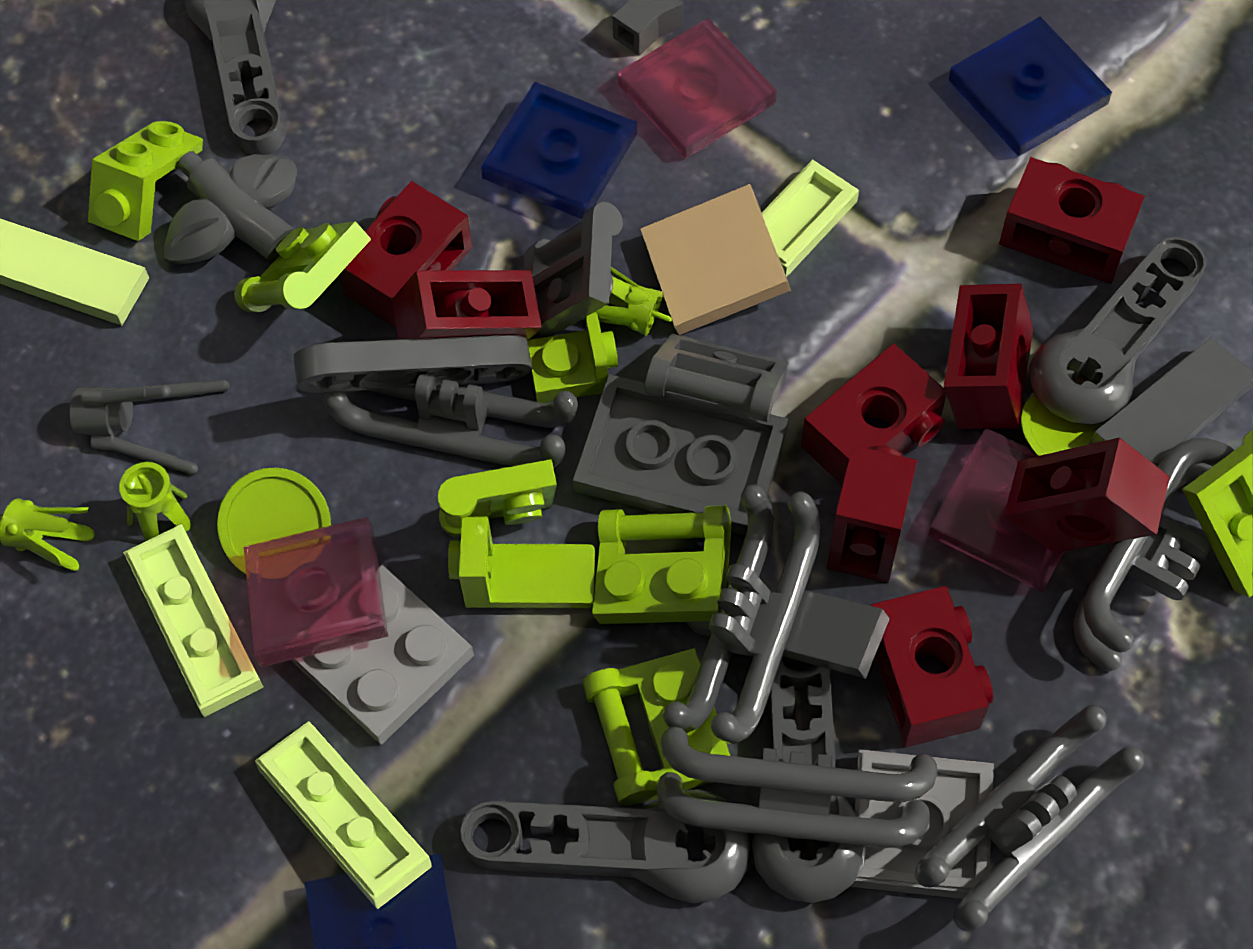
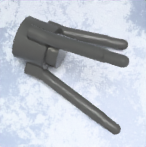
(109, 410)

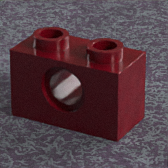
(413, 221)
(1087, 244)
(466, 304)
(989, 356)
(887, 390)
(1087, 496)
(871, 512)
(923, 702)

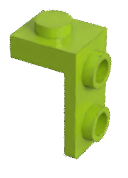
(126, 177)
(520, 573)

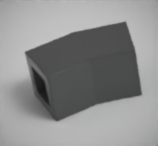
(644, 21)

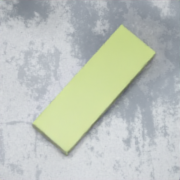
(69, 273)
(193, 620)
(343, 814)

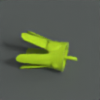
(633, 305)
(149, 492)
(27, 523)

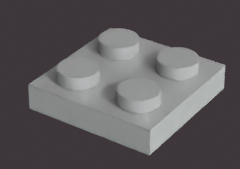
(395, 675)

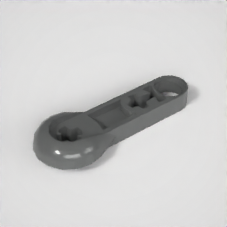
(242, 53)
(1113, 339)
(616, 845)
(839, 863)

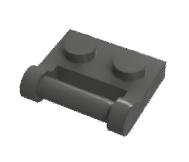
(574, 269)
(717, 375)

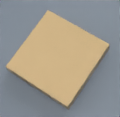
(715, 259)

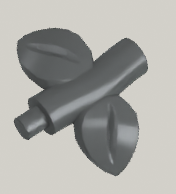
(230, 207)

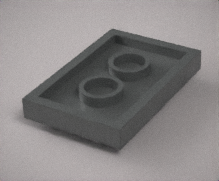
(676, 452)

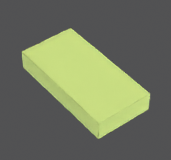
(807, 212)

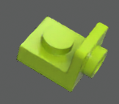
(572, 361)

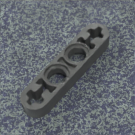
(400, 362)

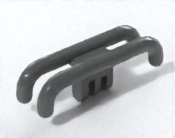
(454, 418)
(1154, 560)
(751, 619)
(795, 795)
(1027, 820)

